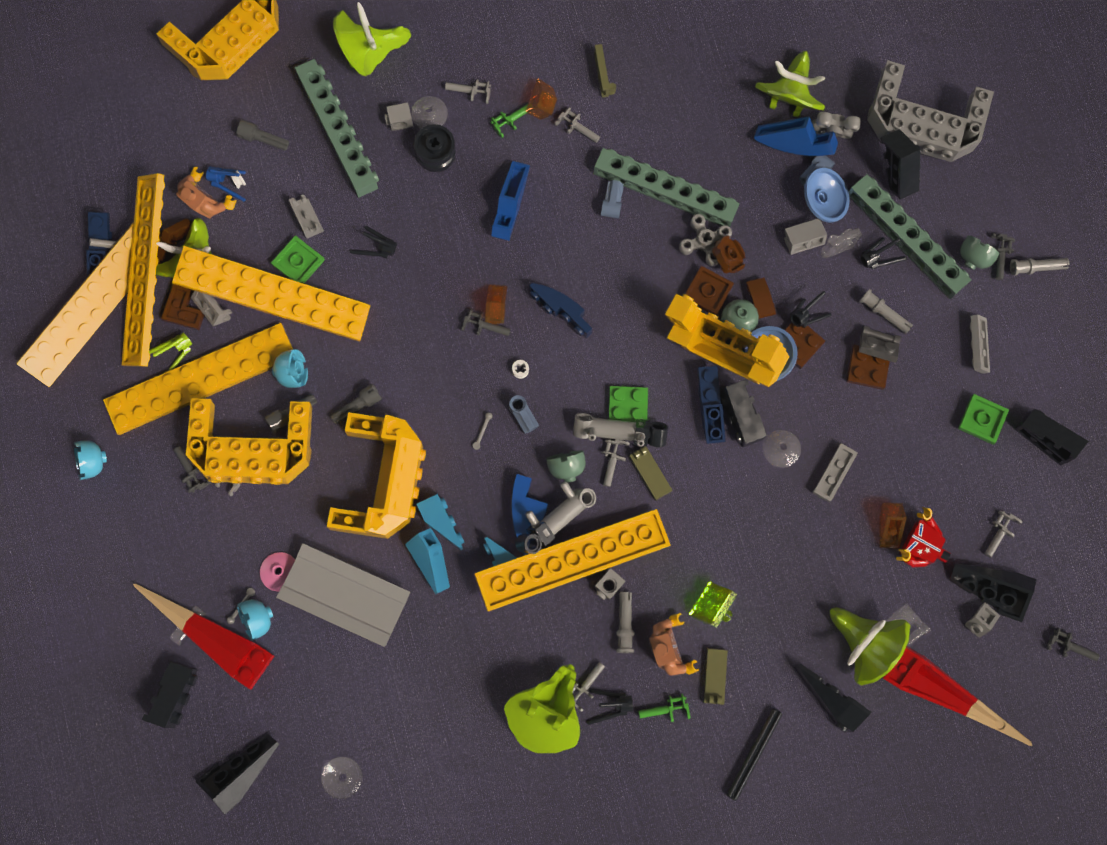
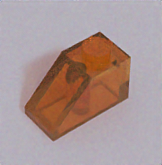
(542, 100)
(496, 304)
(891, 525)

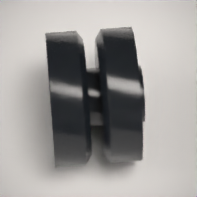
(435, 148)

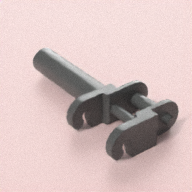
(1001, 258)
(485, 325)
(190, 470)
(1070, 646)

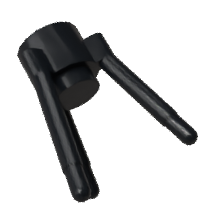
(386, 245)
(870, 258)
(800, 316)
(622, 703)

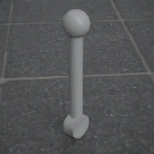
(476, 445)
(250, 592)

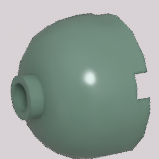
(977, 254)
(741, 314)
(567, 465)

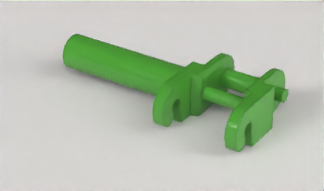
(508, 120)
(665, 709)

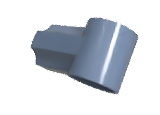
(818, 162)
(612, 202)
(524, 415)

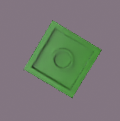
(297, 260)
(628, 403)
(983, 419)

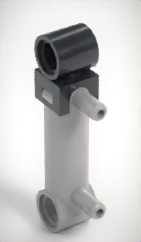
(640, 431)
(543, 531)

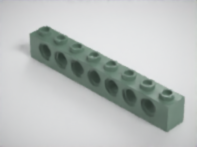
(307, 74)
(604, 169)
(908, 245)

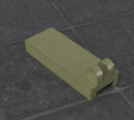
(605, 87)
(650, 473)
(715, 676)

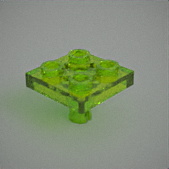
(713, 605)

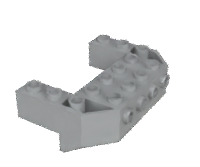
(933, 130)

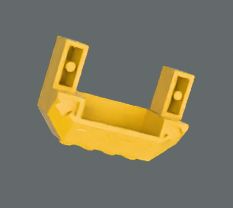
(227, 43)
(692, 331)
(248, 458)
(396, 479)

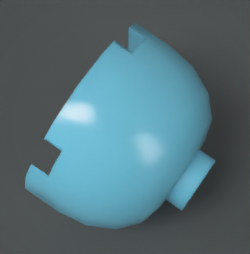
(289, 369)
(89, 459)
(255, 618)

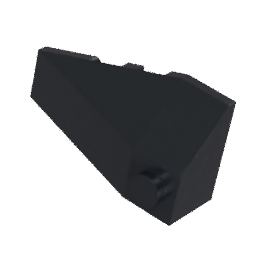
(1001, 589)
(841, 709)
(231, 780)

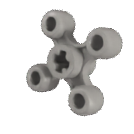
(836, 123)
(698, 243)

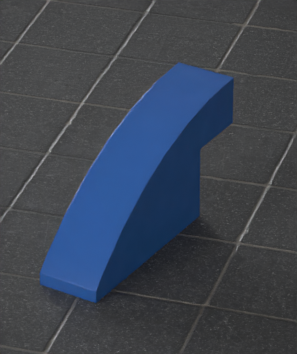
(797, 137)
(510, 200)
(523, 504)

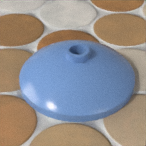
(826, 195)
(787, 341)

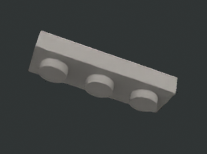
(980, 344)
(835, 473)

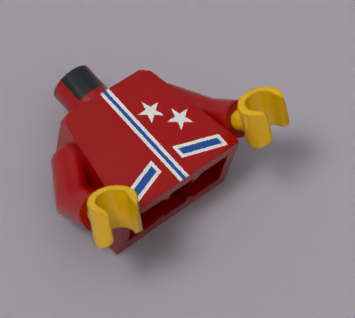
(924, 543)

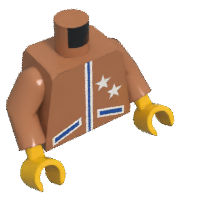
(199, 199)
(666, 649)

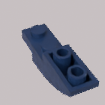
(98, 229)
(557, 302)
(711, 405)

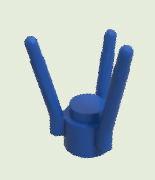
(218, 174)

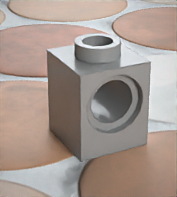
(399, 116)
(615, 579)

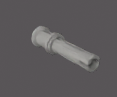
(1030, 265)
(878, 306)
(625, 630)

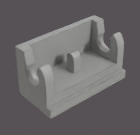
(306, 216)
(805, 236)
(211, 308)

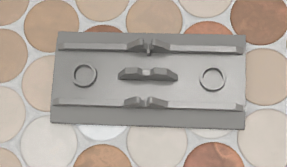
(343, 595)

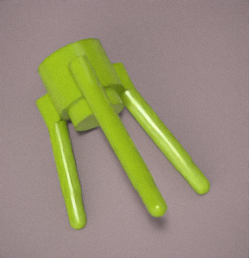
(180, 342)

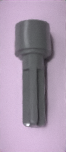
(250, 132)
(367, 397)
(279, 419)

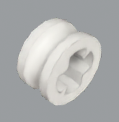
(238, 181)
(520, 363)

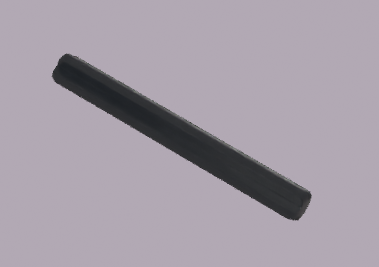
(754, 754)

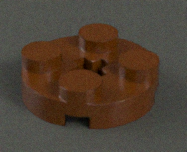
(722, 251)

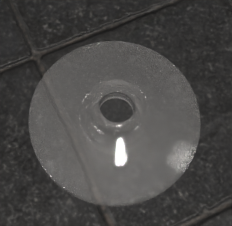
(436, 116)
(779, 457)
(332, 783)

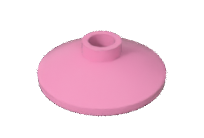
(270, 564)

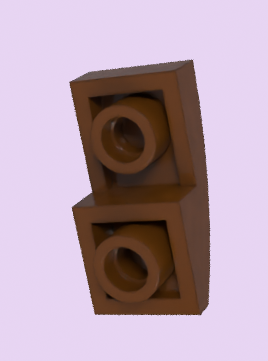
(761, 297)

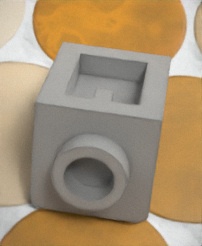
(983, 620)

